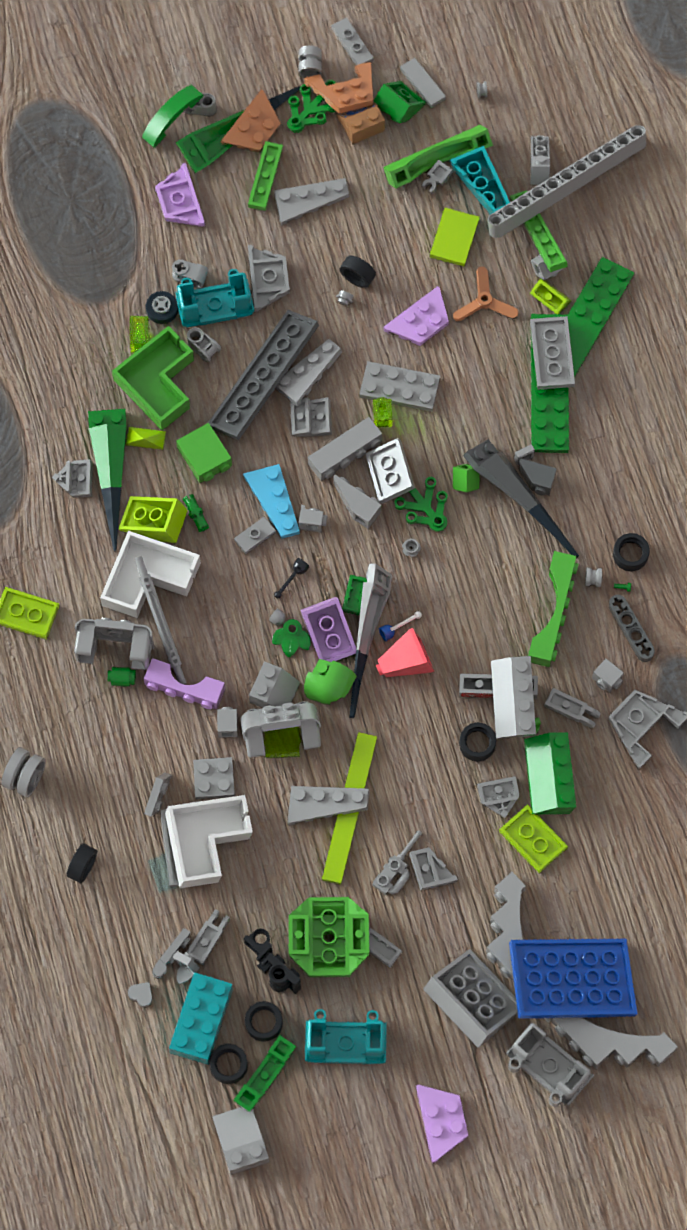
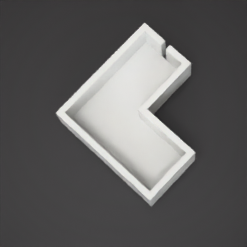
(168, 566)
(196, 831)

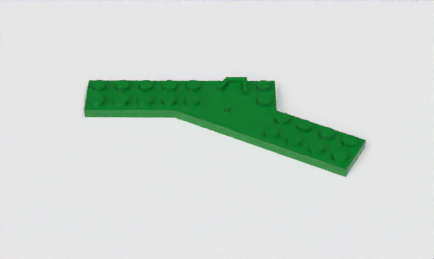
(585, 324)

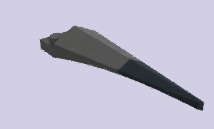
(498, 470)

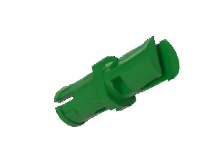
(196, 513)

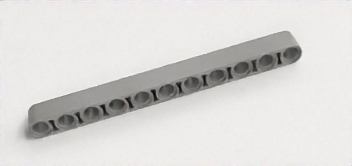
(566, 181)

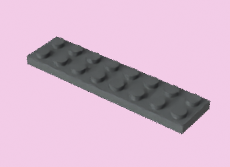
(263, 374)

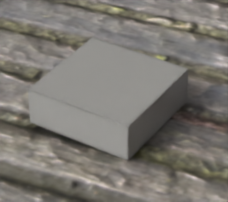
(526, 453)

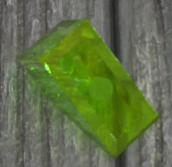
(139, 332)

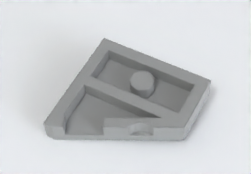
(159, 789)
(430, 870)

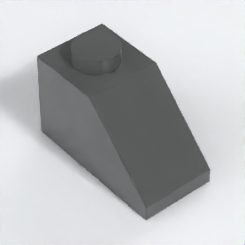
(537, 476)

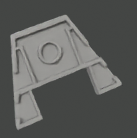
(636, 717)

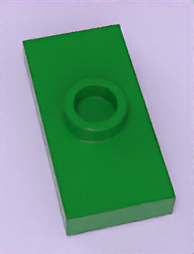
(353, 595)

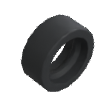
(357, 271)
(628, 565)
(480, 727)
(82, 863)
(263, 1006)
(232, 1048)

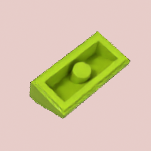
(550, 296)

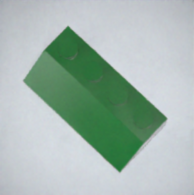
(550, 774)

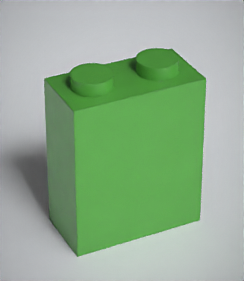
(204, 453)

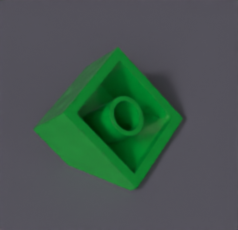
(398, 101)

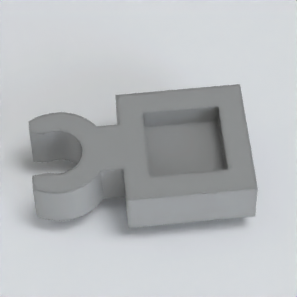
(438, 175)

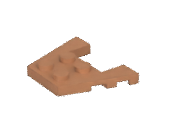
(346, 95)

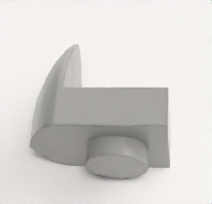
(186, 968)

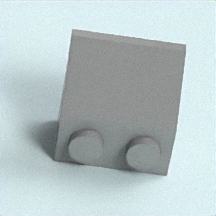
(273, 687)

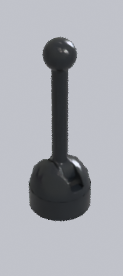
(299, 567)

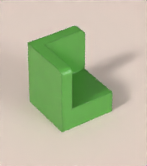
(465, 478)

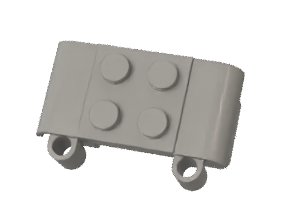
(90, 630)
(280, 717)
(548, 1065)

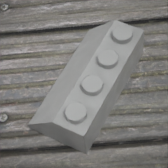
(513, 697)

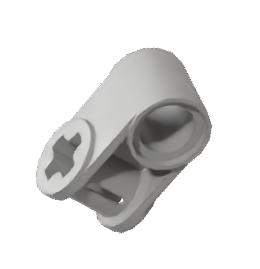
(201, 109)
(195, 272)
(205, 346)

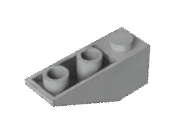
(539, 160)
(360, 506)

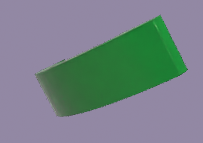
(169, 113)
(265, 1074)

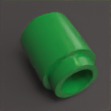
(121, 676)

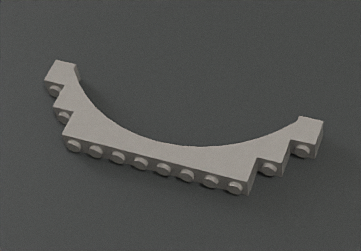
(589, 1039)

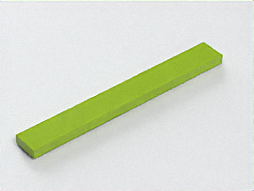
(346, 823)

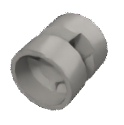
(310, 61)

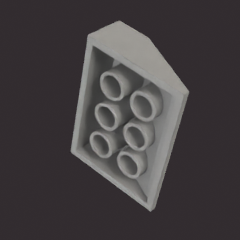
(472, 997)

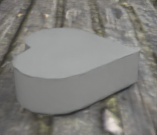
(141, 994)

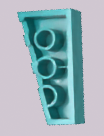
(481, 178)

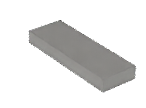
(422, 82)

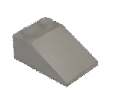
(240, 1140)

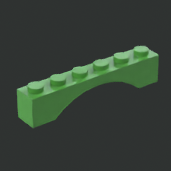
(410, 167)
(560, 573)

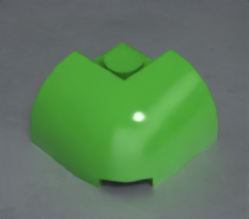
(328, 682)

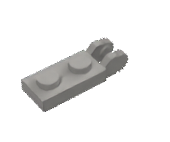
(571, 707)
(207, 938)
(181, 940)

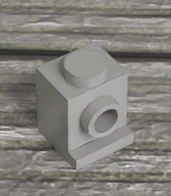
(312, 519)

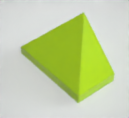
(146, 438)

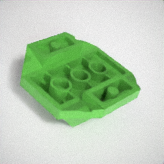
(329, 916)

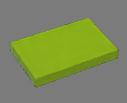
(454, 237)
(27, 612)
(533, 839)

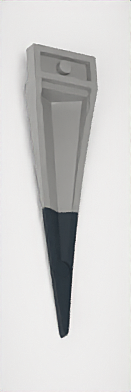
(374, 598)

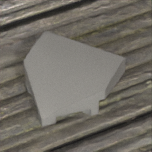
(76, 478)
(499, 794)

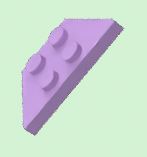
(179, 199)
(421, 319)
(442, 1120)

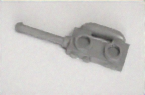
(394, 867)

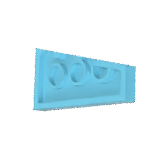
(273, 496)

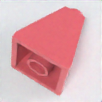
(405, 657)

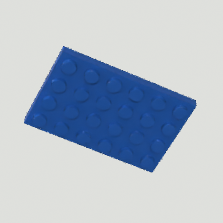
(572, 978)

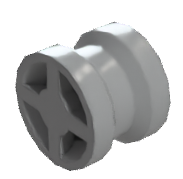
(593, 577)

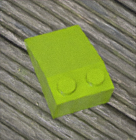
(154, 518)

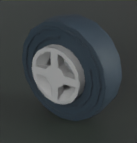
(161, 300)

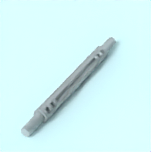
(149, 590)

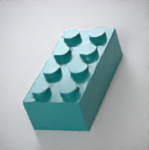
(201, 1018)

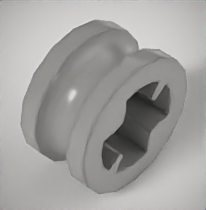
(481, 89)

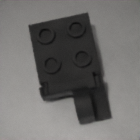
(274, 964)

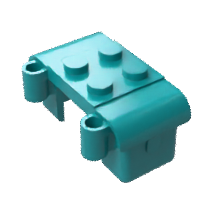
(215, 302)
(345, 1040)

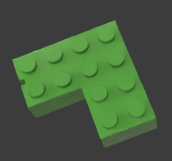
(148, 374)

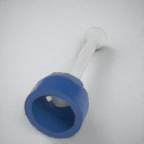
(387, 631)

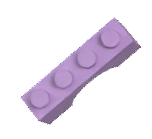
(207, 692)

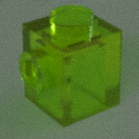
(382, 412)

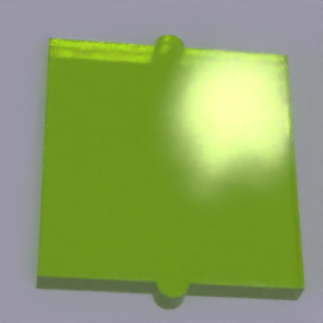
(282, 743)

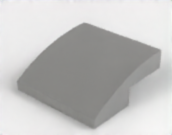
(311, 417)

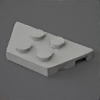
(268, 277)

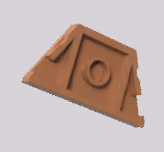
(254, 125)

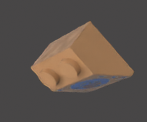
(362, 123)

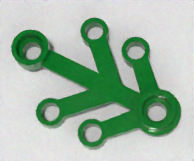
(297, 122)
(424, 505)

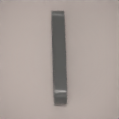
(630, 628)

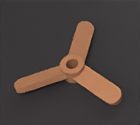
(484, 293)

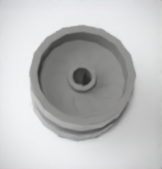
(23, 772)

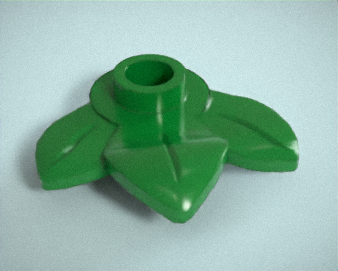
(291, 640)

